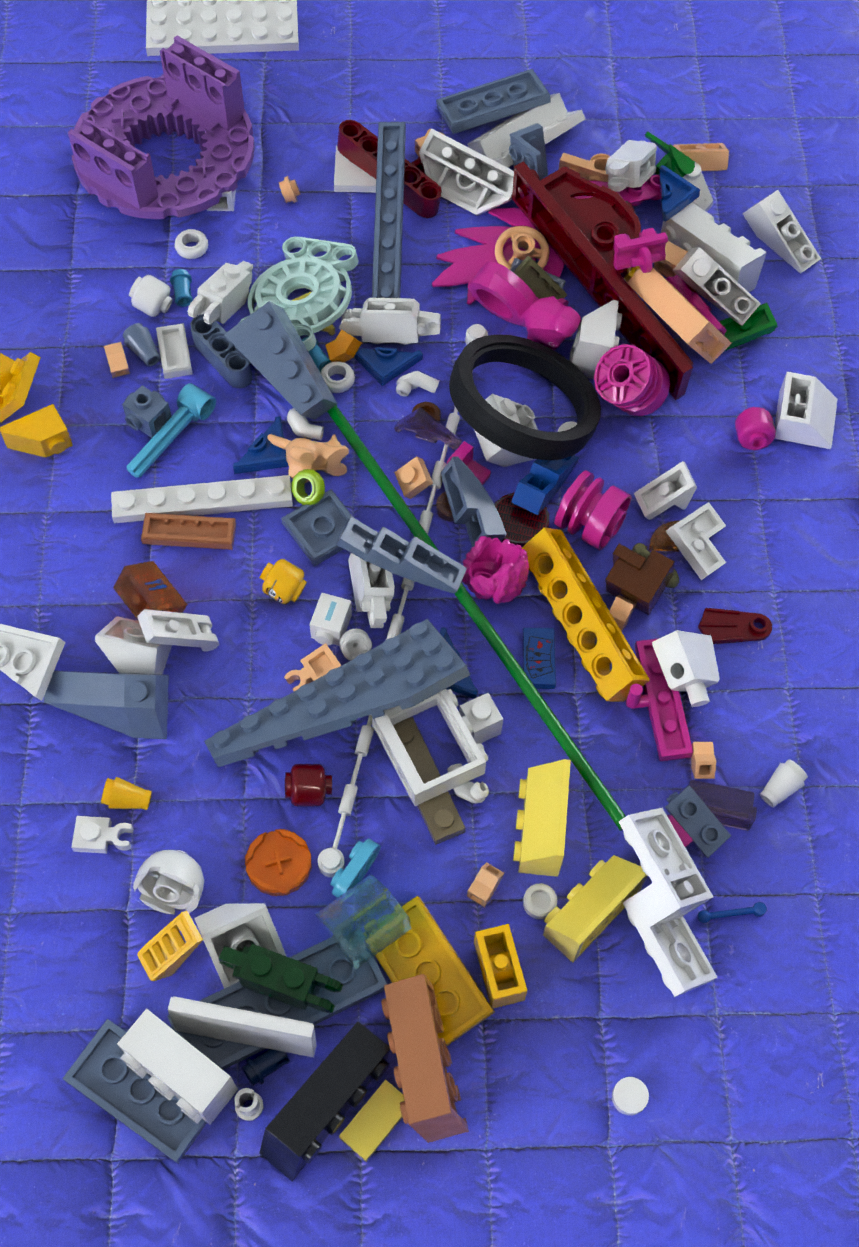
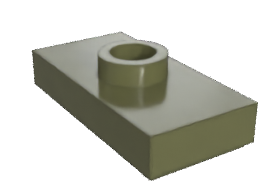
(538, 280)

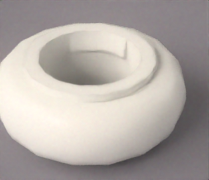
(193, 252)
(338, 368)

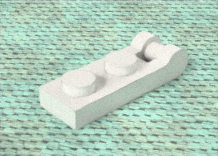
(178, 629)

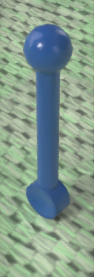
(758, 910)

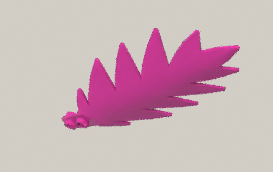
(470, 259)

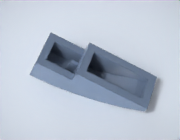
(471, 502)

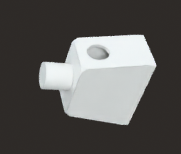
(688, 664)

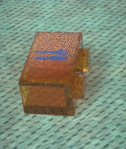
(146, 587)

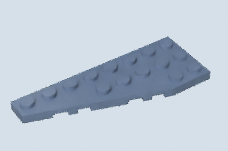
(390, 675)

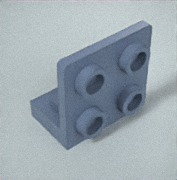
(529, 146)

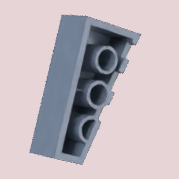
(281, 357)

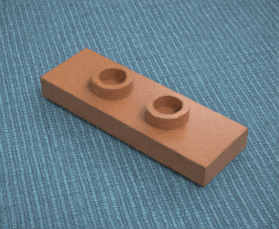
(188, 531)

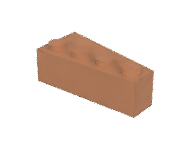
(422, 1059)

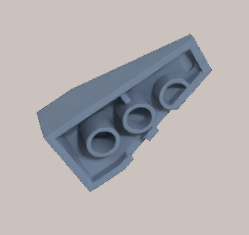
(118, 701)

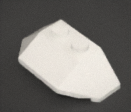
(465, 175)

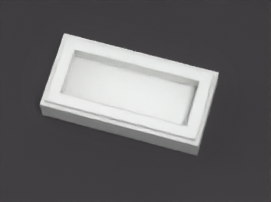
(174, 351)

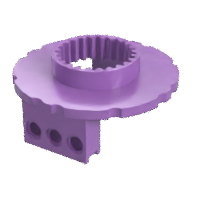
(191, 98)

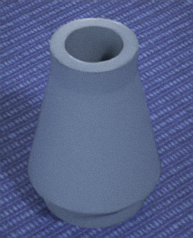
(141, 343)

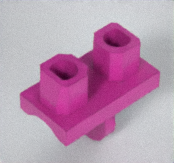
(639, 251)

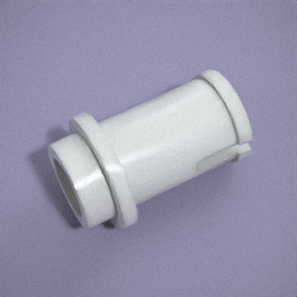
(252, 1112)

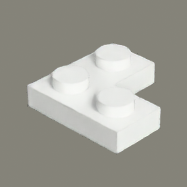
(692, 539)

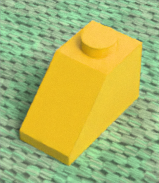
(38, 433)

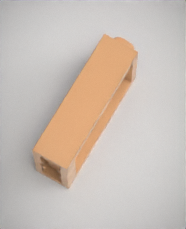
(679, 314)

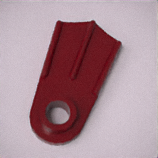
(734, 626)

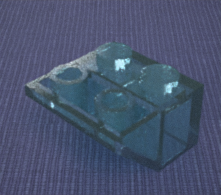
(364, 920)

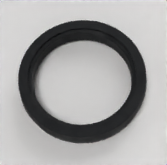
(506, 432)

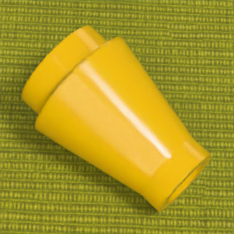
(125, 795)

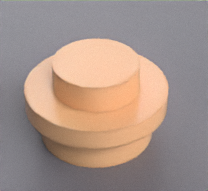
(289, 189)

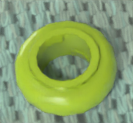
(317, 483)

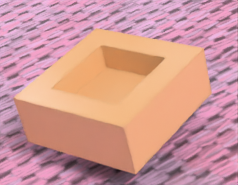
(413, 477)

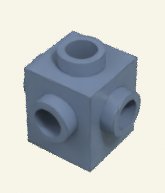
(146, 411)

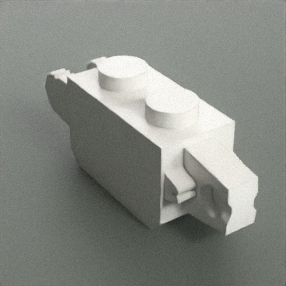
(631, 165)
(222, 293)
(390, 321)
(372, 590)

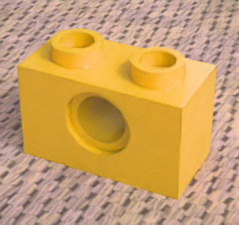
(500, 966)

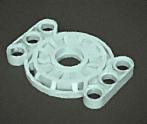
(318, 274)

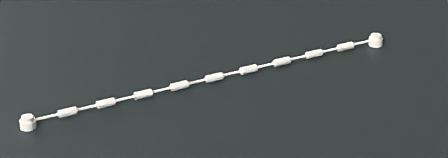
(332, 859)

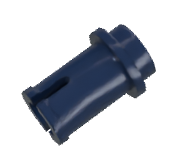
(264, 1065)

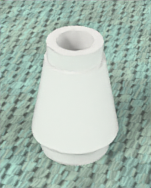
(783, 783)

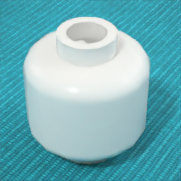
(150, 295)

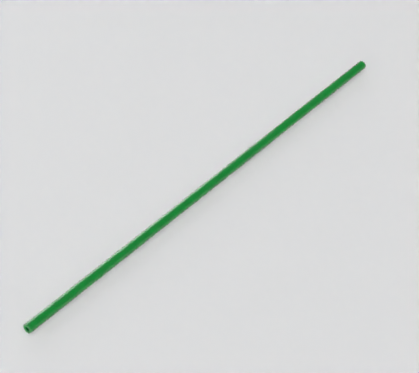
(485, 627)

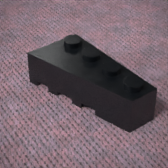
(323, 1100)

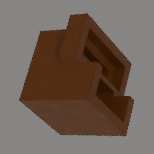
(638, 577)

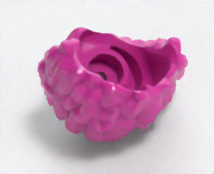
(496, 569)

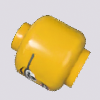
(283, 581)

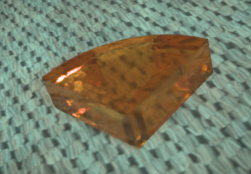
(660, 539)

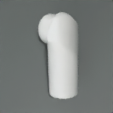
(414, 380)
(302, 428)
(470, 791)

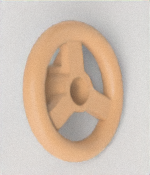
(522, 237)

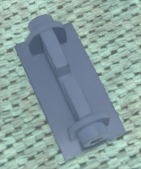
(697, 820)

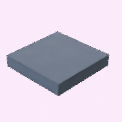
(318, 527)

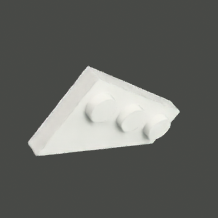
(29, 658)

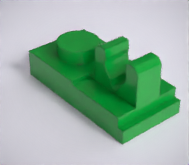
(757, 325)

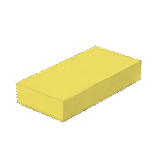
(374, 1121)

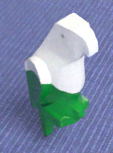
(685, 168)

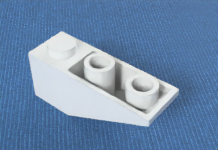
(780, 230)
(716, 285)

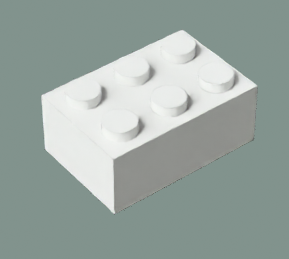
(176, 1068)

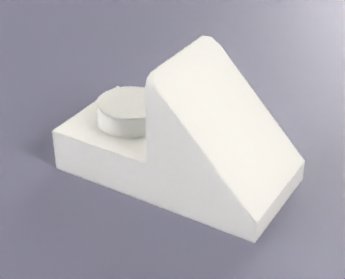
(669, 489)

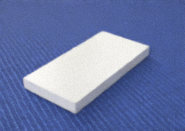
(243, 1026)

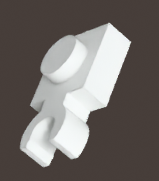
(95, 834)

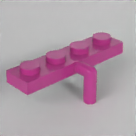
(663, 705)

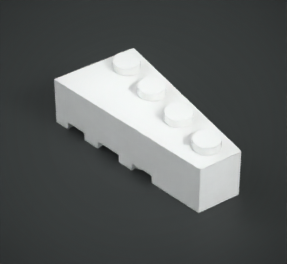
(696, 228)

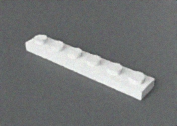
(203, 498)

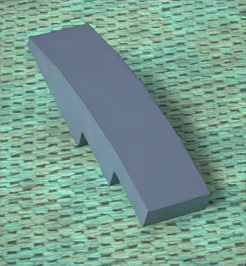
(407, 559)

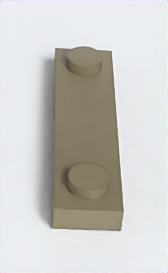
(439, 812)

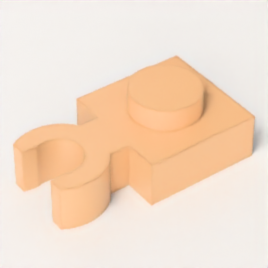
(315, 666)

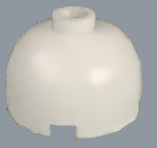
(170, 881)

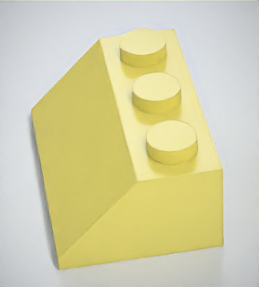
(543, 819)
(593, 906)

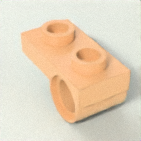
(590, 170)

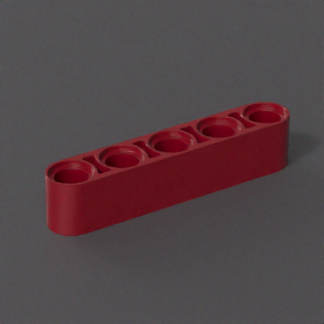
(361, 147)

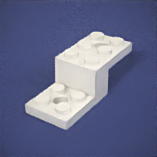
(661, 905)

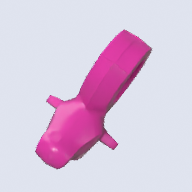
(512, 300)

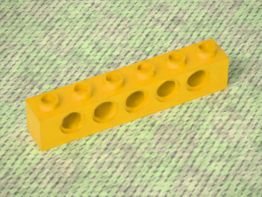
(550, 548)

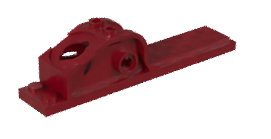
(584, 240)

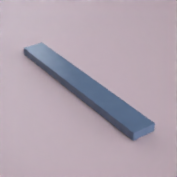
(389, 210)

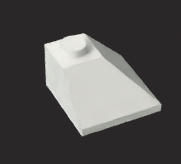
(127, 648)
(237, 927)

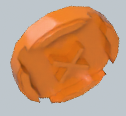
(278, 862)

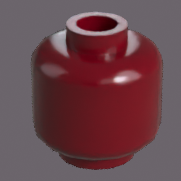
(307, 785)

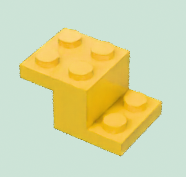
(15, 382)

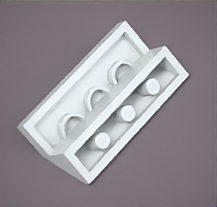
(551, 116)

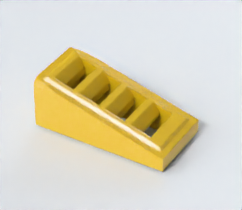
(167, 949)

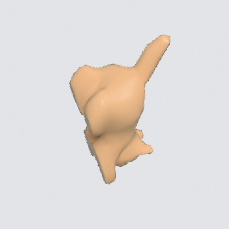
(312, 455)

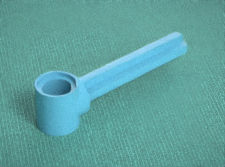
(192, 405)

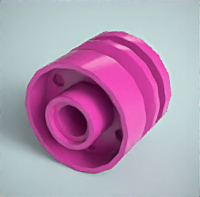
(631, 380)
(587, 507)

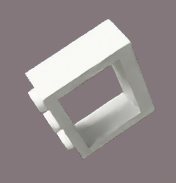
(459, 727)

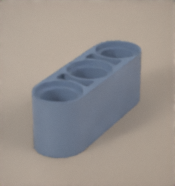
(221, 352)

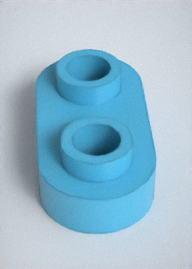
(361, 858)

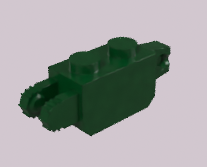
(279, 977)

